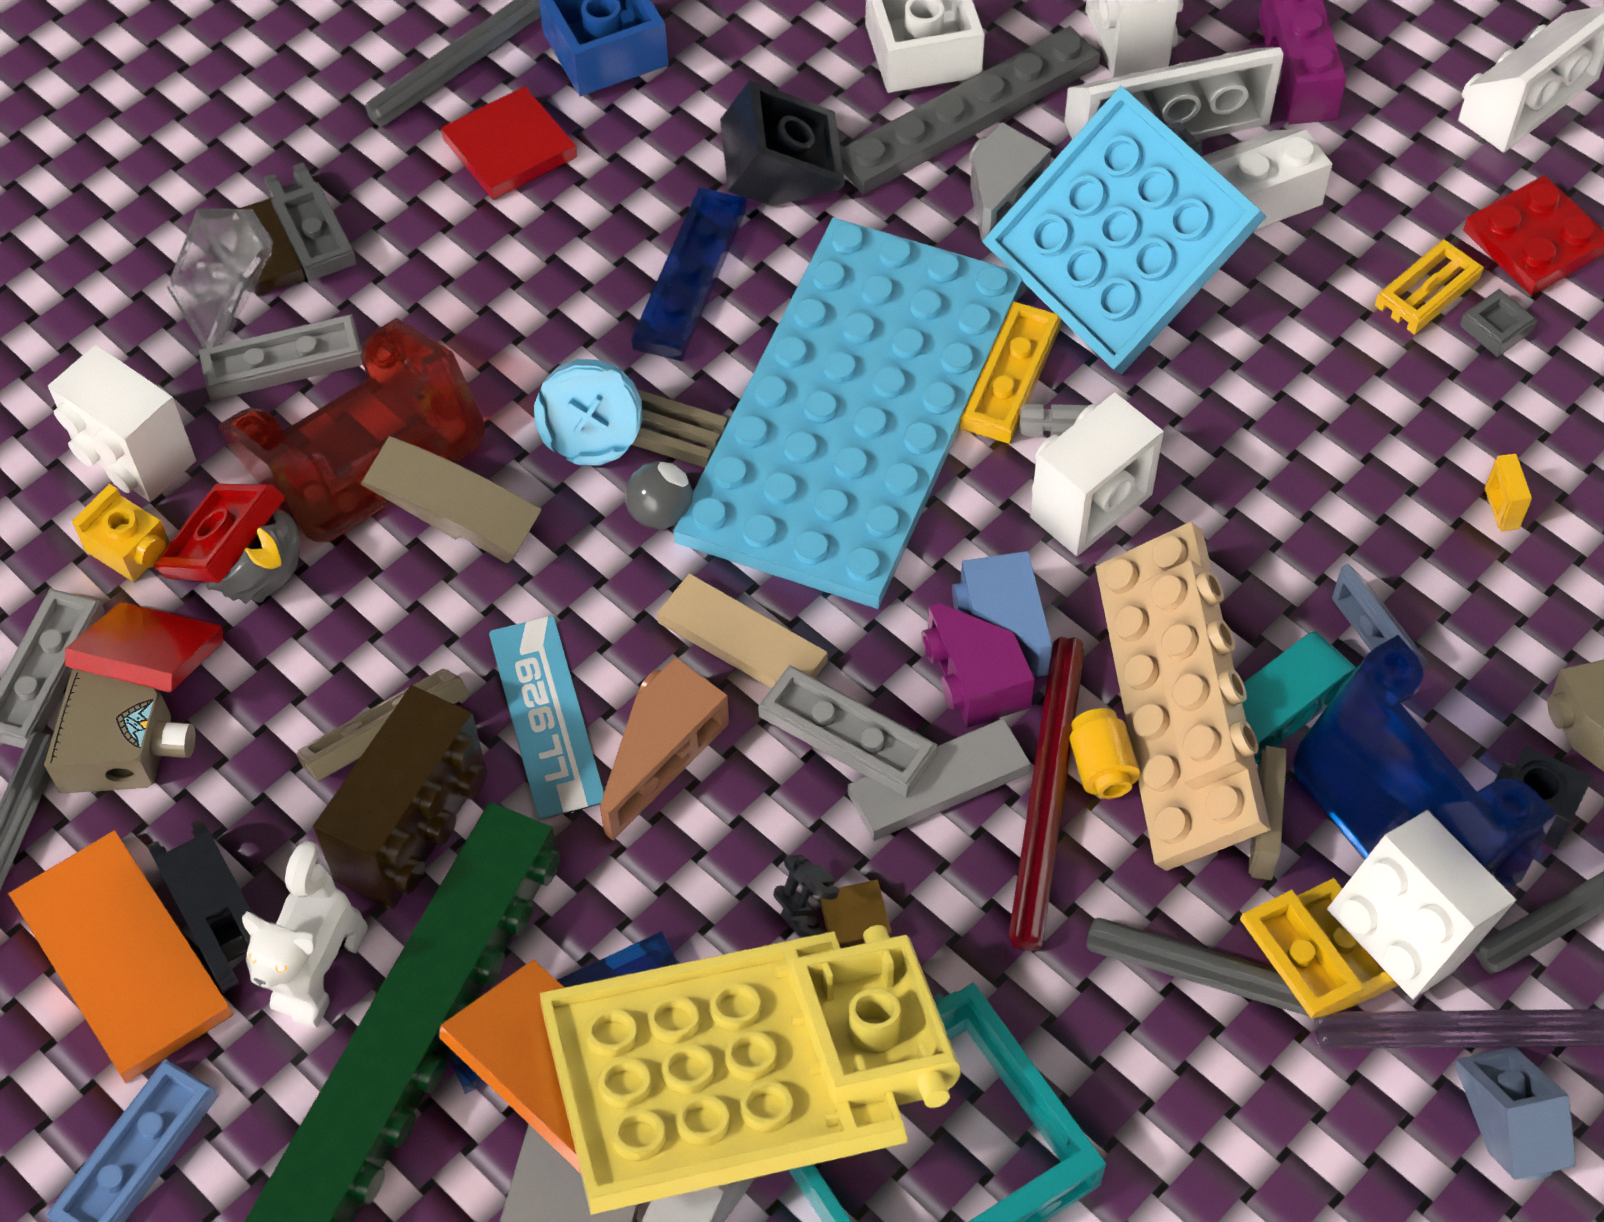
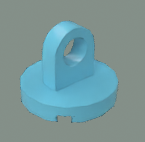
(588, 412)

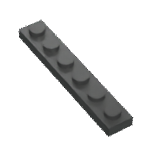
(967, 109)

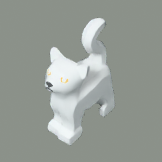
(304, 941)

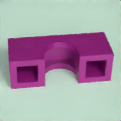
(1311, 64)

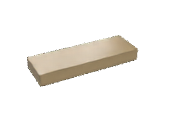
(737, 633)

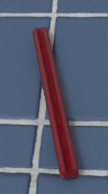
(1046, 796)

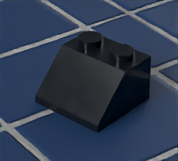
(779, 147)

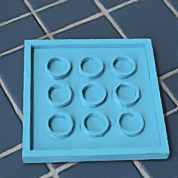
(1123, 229)

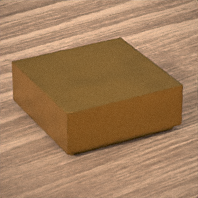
(854, 912)

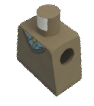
(112, 735)

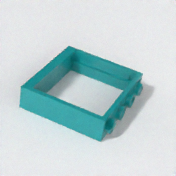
(1045, 1196)

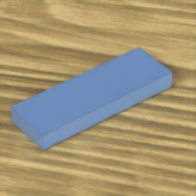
(136, 1148)

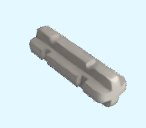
(1056, 420)

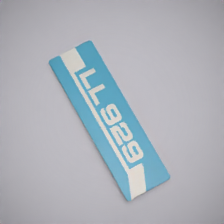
(546, 717)

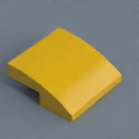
(1315, 952)

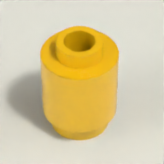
(1103, 753)

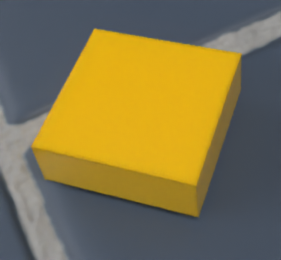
(1508, 492)

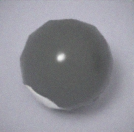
(658, 495)

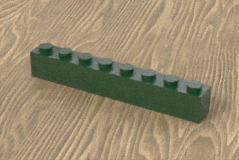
(397, 1047)

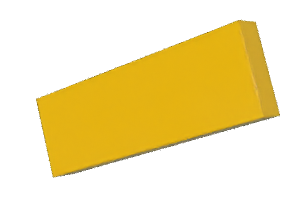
(1010, 372)

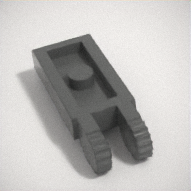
(310, 225)

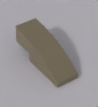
(452, 498)

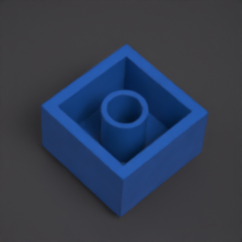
(604, 40)

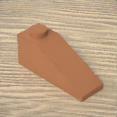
(666, 730)

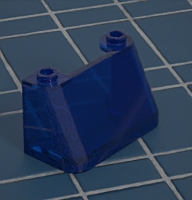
(1380, 769)

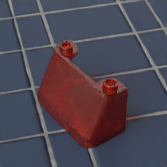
(321, 460)

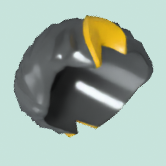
(264, 563)

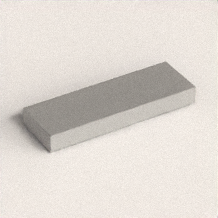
(280, 357)
(38, 668)
(848, 730)
(956, 774)

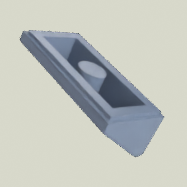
(1368, 612)

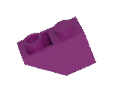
(980, 665)

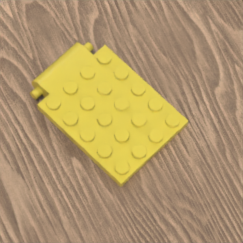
(745, 1064)

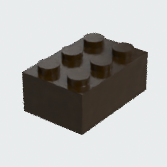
(402, 797)

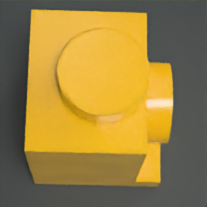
(120, 533)

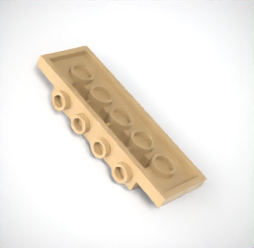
(1182, 698)

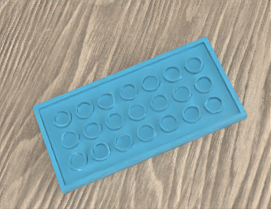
(850, 413)

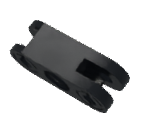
(207, 900)

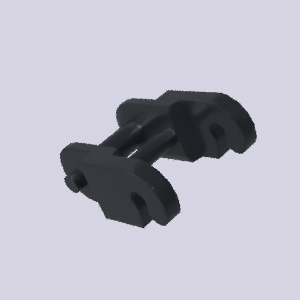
(795, 905)

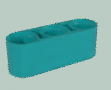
(1294, 689)

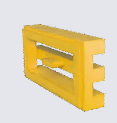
(1406, 309)

